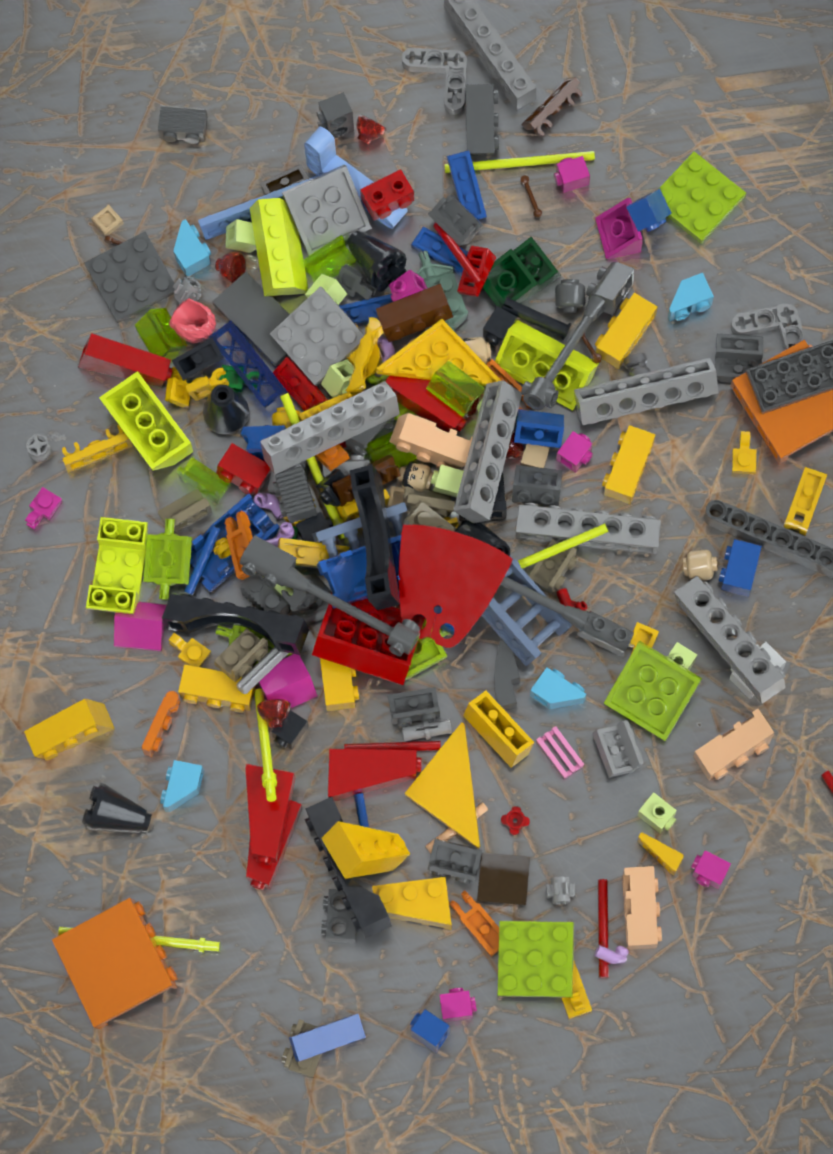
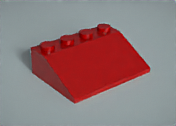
(360, 646)

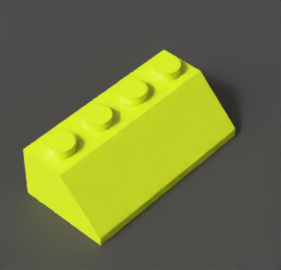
(278, 248)
(531, 354)
(147, 423)

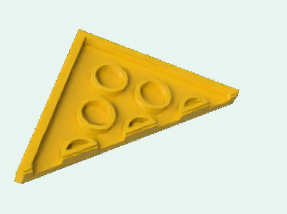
(431, 351)
(447, 788)

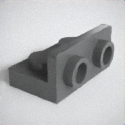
(537, 485)

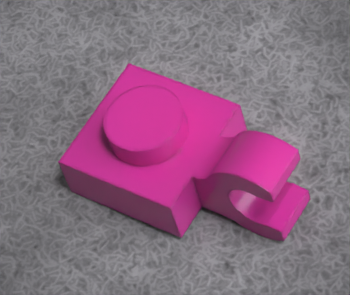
(43, 505)

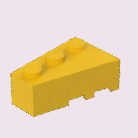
(69, 728)
(364, 849)
(417, 901)

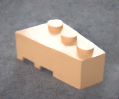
(429, 442)
(734, 746)
(641, 908)

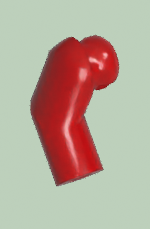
(564, 599)

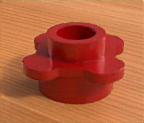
(515, 813)

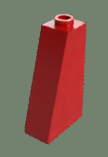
(122, 360)
(416, 398)
(369, 770)
(267, 818)
(263, 875)

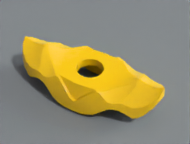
(367, 356)

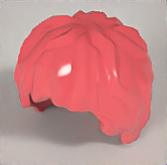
(193, 321)

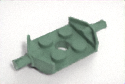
(436, 274)

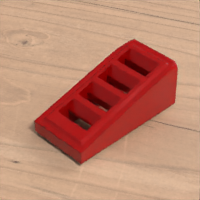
(478, 257)

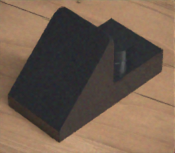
(197, 359)

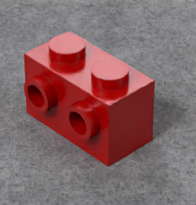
(387, 195)
(243, 470)

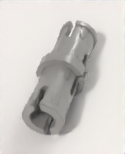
(427, 730)

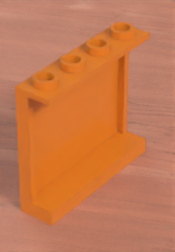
(791, 426)
(115, 962)

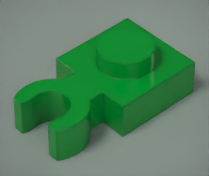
(234, 379)

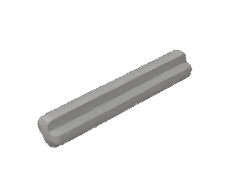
(260, 670)

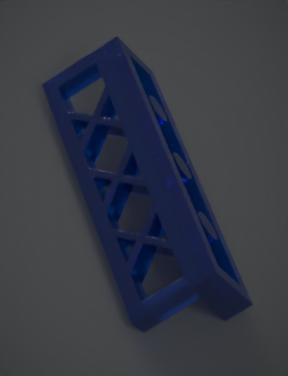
(257, 363)

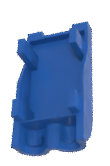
(218, 569)
(348, 571)

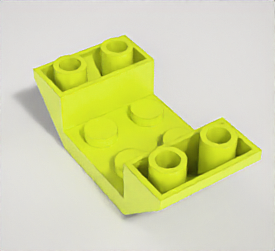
(118, 566)

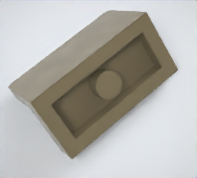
(186, 510)

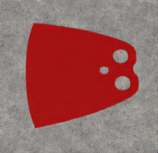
(447, 572)

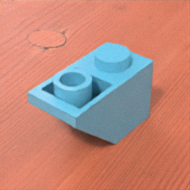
(189, 251)
(691, 296)
(555, 691)
(183, 784)

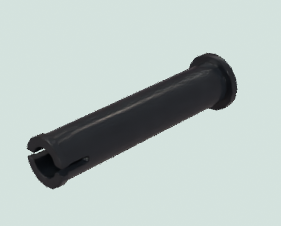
(536, 317)

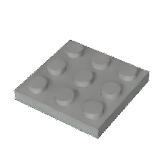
(326, 209)
(318, 335)

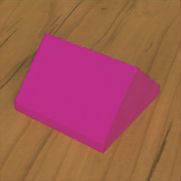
(618, 231)
(142, 629)
(289, 681)

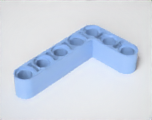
(322, 158)

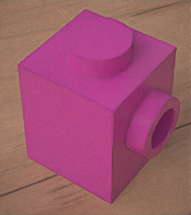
(572, 174)
(406, 285)
(575, 451)
(710, 870)
(457, 1005)

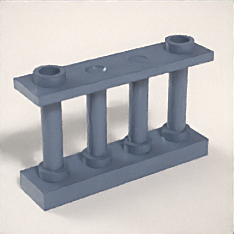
(350, 530)
(511, 630)

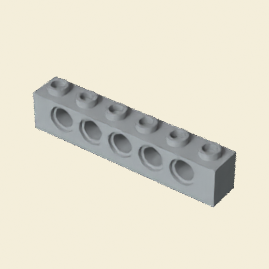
(492, 51)
(646, 391)
(330, 427)
(488, 452)
(577, 517)
(762, 685)

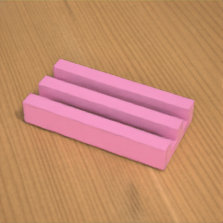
(548, 736)

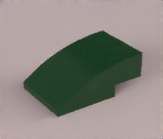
(520, 274)

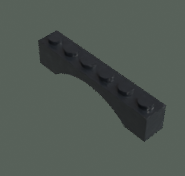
(380, 568)
(191, 614)
(366, 906)

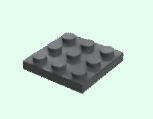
(130, 277)

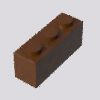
(414, 313)

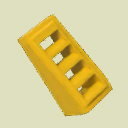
(665, 855)

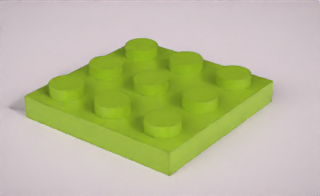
(700, 197)
(652, 690)
(535, 959)

